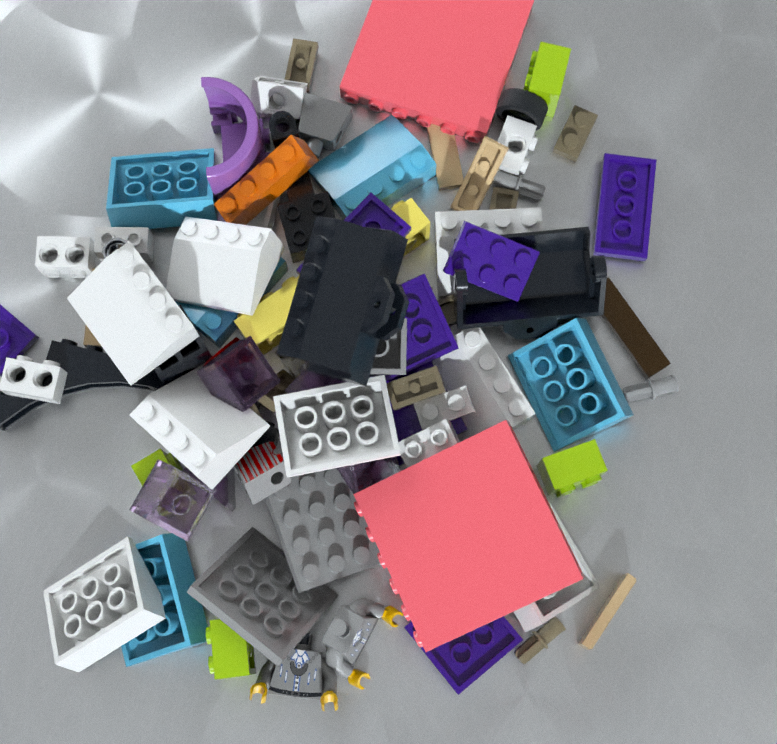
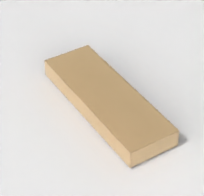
(446, 156)
(480, 175)
(607, 611)

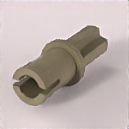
(539, 640)

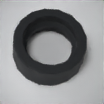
(523, 106)

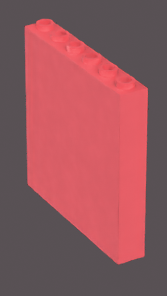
(437, 61)
(467, 536)

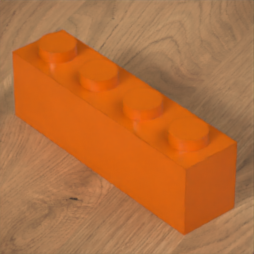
(266, 181)

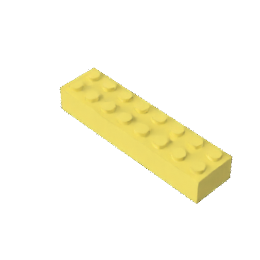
(272, 312)

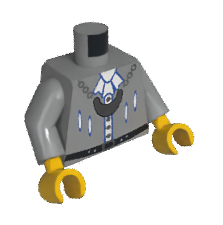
(350, 633)
(299, 675)

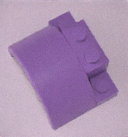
(241, 142)

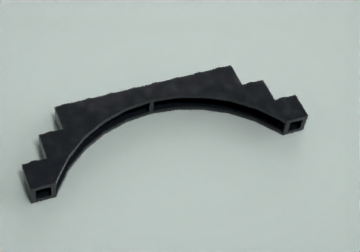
(87, 371)

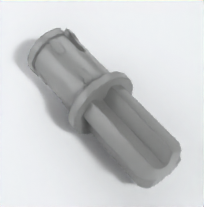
(519, 184)
(651, 388)

